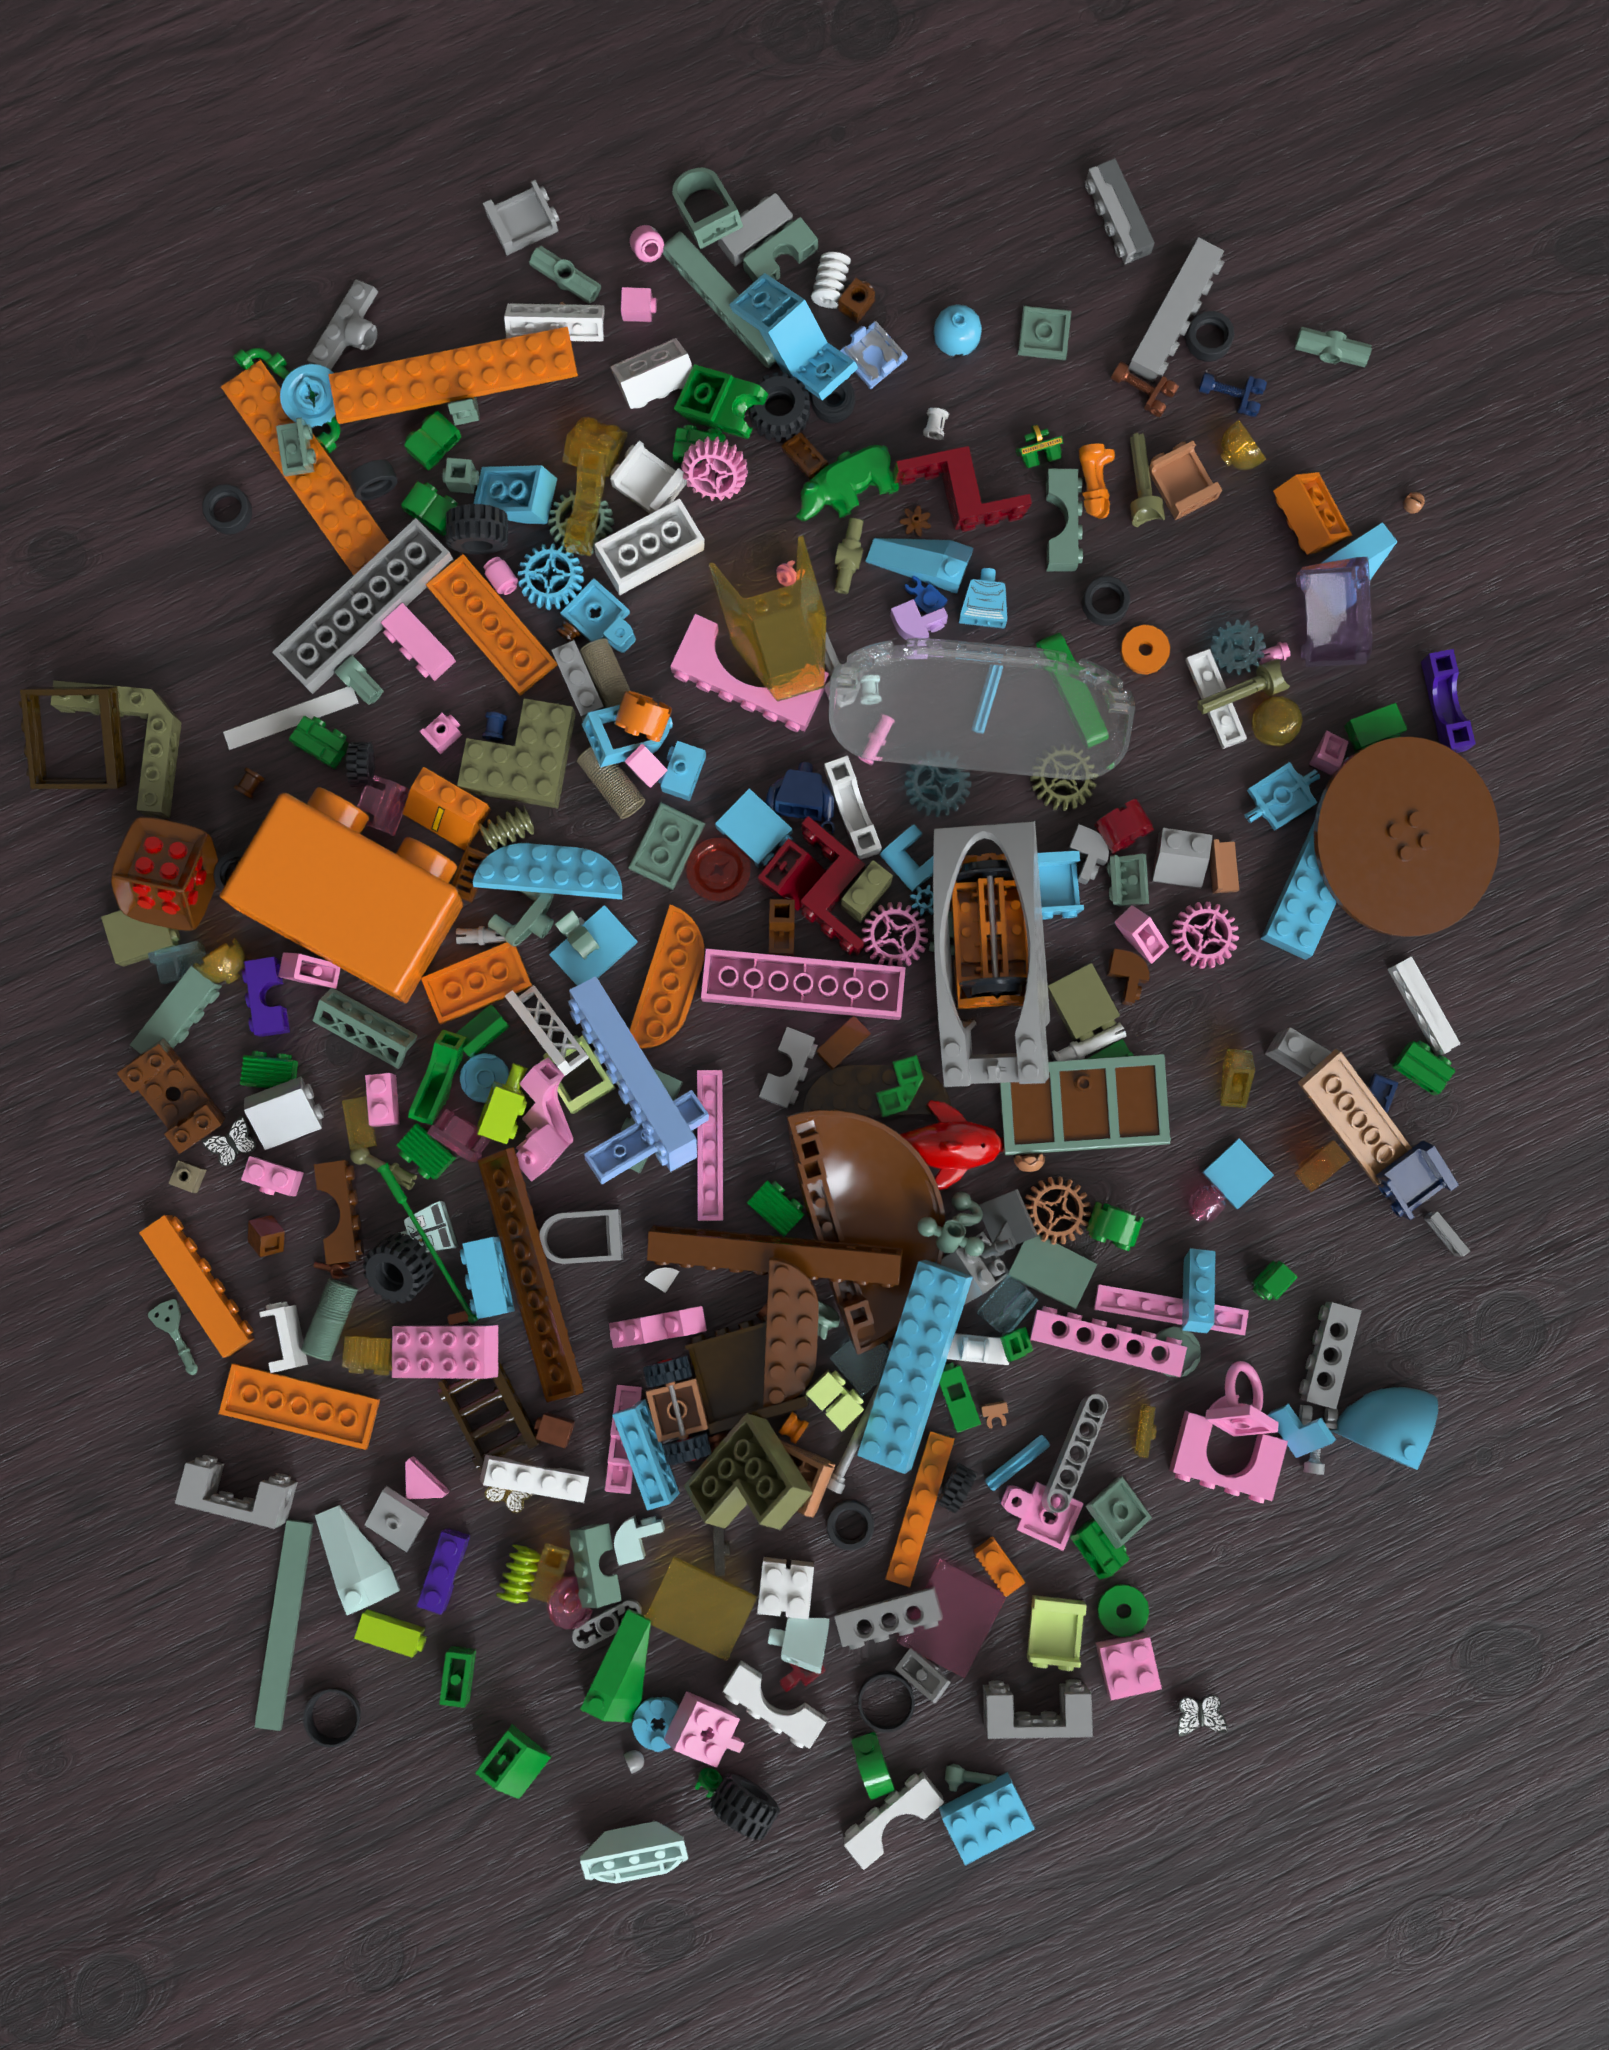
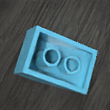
(519, 491)

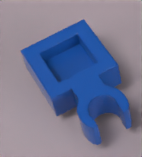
(927, 598)

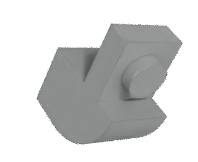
(1092, 848)

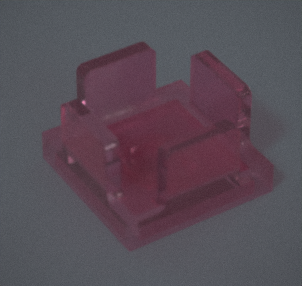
(384, 805)
(459, 1136)

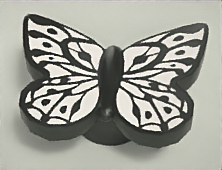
(232, 1143)
(1200, 1714)

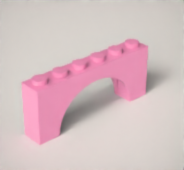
(699, 663)

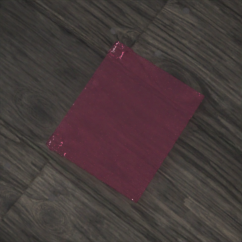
(967, 1613)

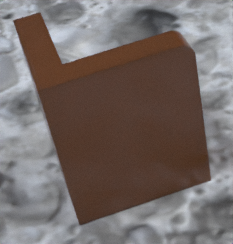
(266, 1236)

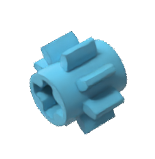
(923, 907)

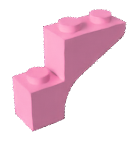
(542, 1087)
(657, 1327)

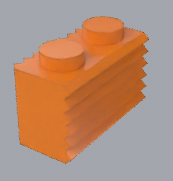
(998, 1566)

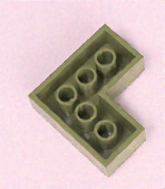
(529, 770)
(748, 1470)

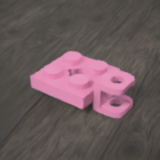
(1031, 1516)

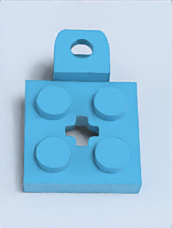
(609, 623)

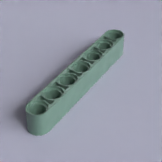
(715, 292)

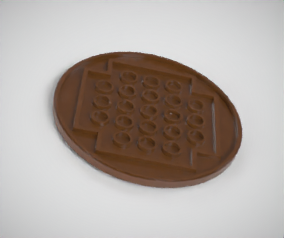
(1406, 836)

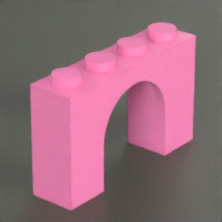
(1256, 1479)

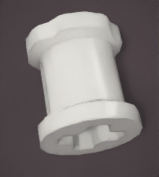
(935, 423)

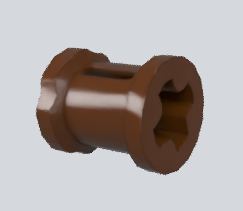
(249, 783)

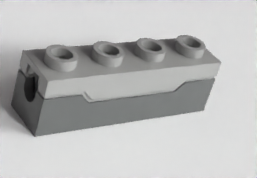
(1119, 211)

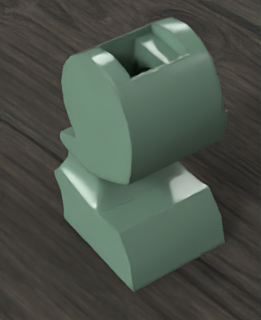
(577, 934)

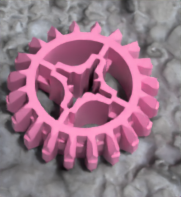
(709, 475)
(905, 929)
(1194, 931)

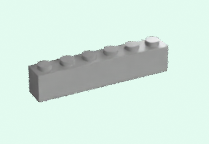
(1176, 309)

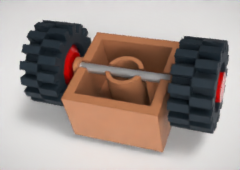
(677, 1410)

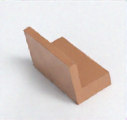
(1223, 867)

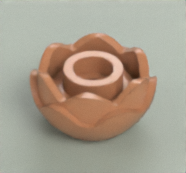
(1029, 1162)

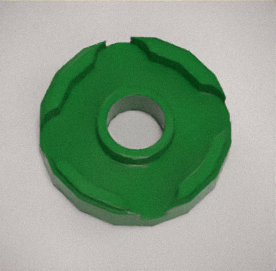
(1129, 1624)

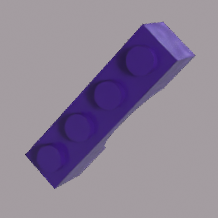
(1441, 681)

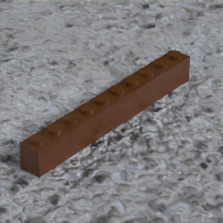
(752, 1253)

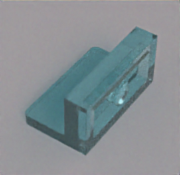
(1007, 1306)

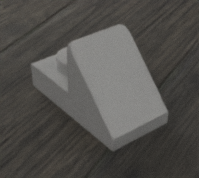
(923, 1675)

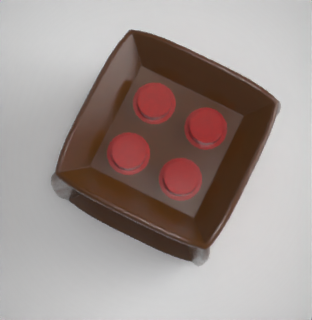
(164, 873)

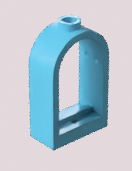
(600, 742)

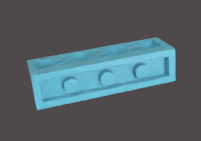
(646, 1455)

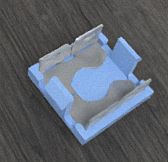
(874, 353)

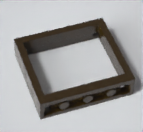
(111, 733)

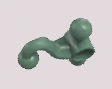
(953, 1230)

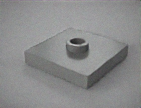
(396, 1519)

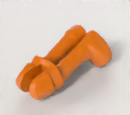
(1092, 460)

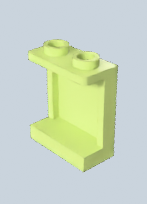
(1055, 1632)

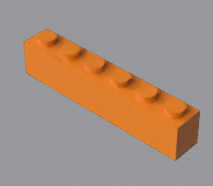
(197, 1285)

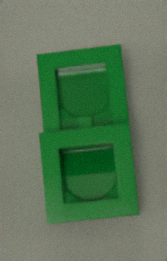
(1016, 1344)

